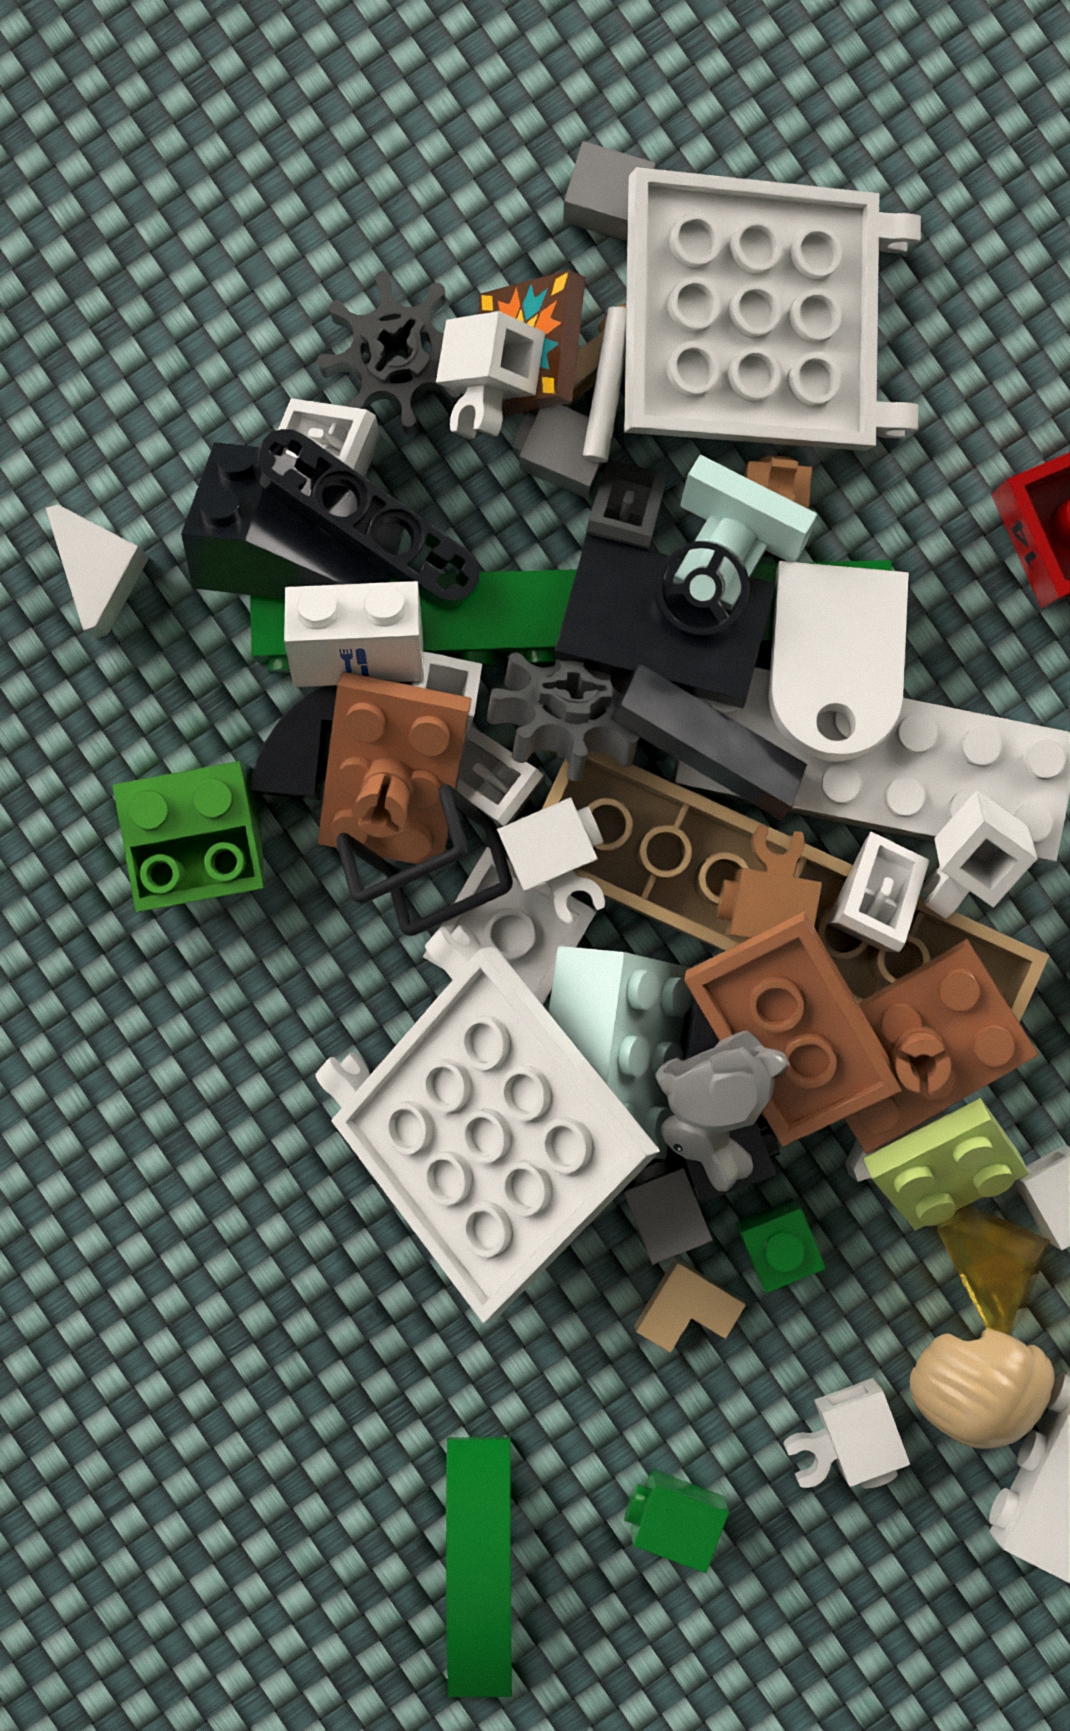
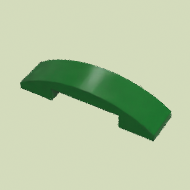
(478, 1567)

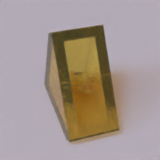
(995, 1264)

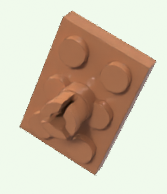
(387, 764)
(797, 1002)
(944, 1037)

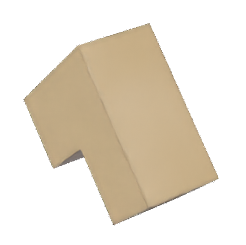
(687, 1296)

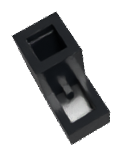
(295, 749)

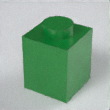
(779, 1245)
(676, 1520)

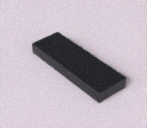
(709, 741)

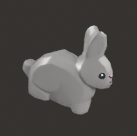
(716, 1095)

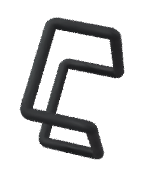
(450, 800)

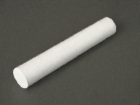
(606, 387)

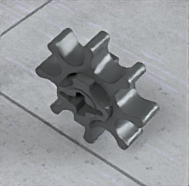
(391, 327)
(562, 712)

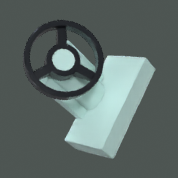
(739, 528)

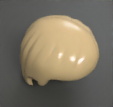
(982, 1388)

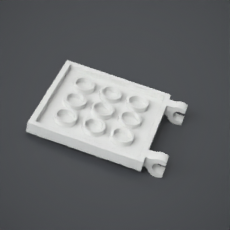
(757, 311)
(488, 1128)

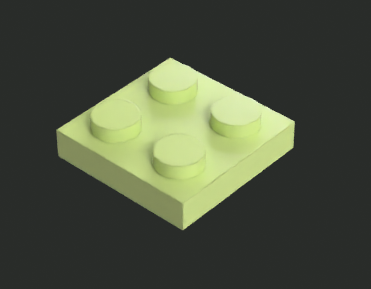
(946, 1165)

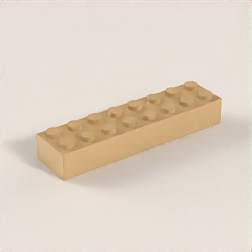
(675, 848)

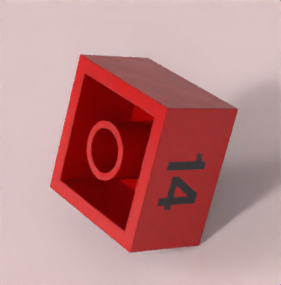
(1038, 523)

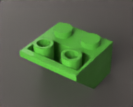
(191, 835)

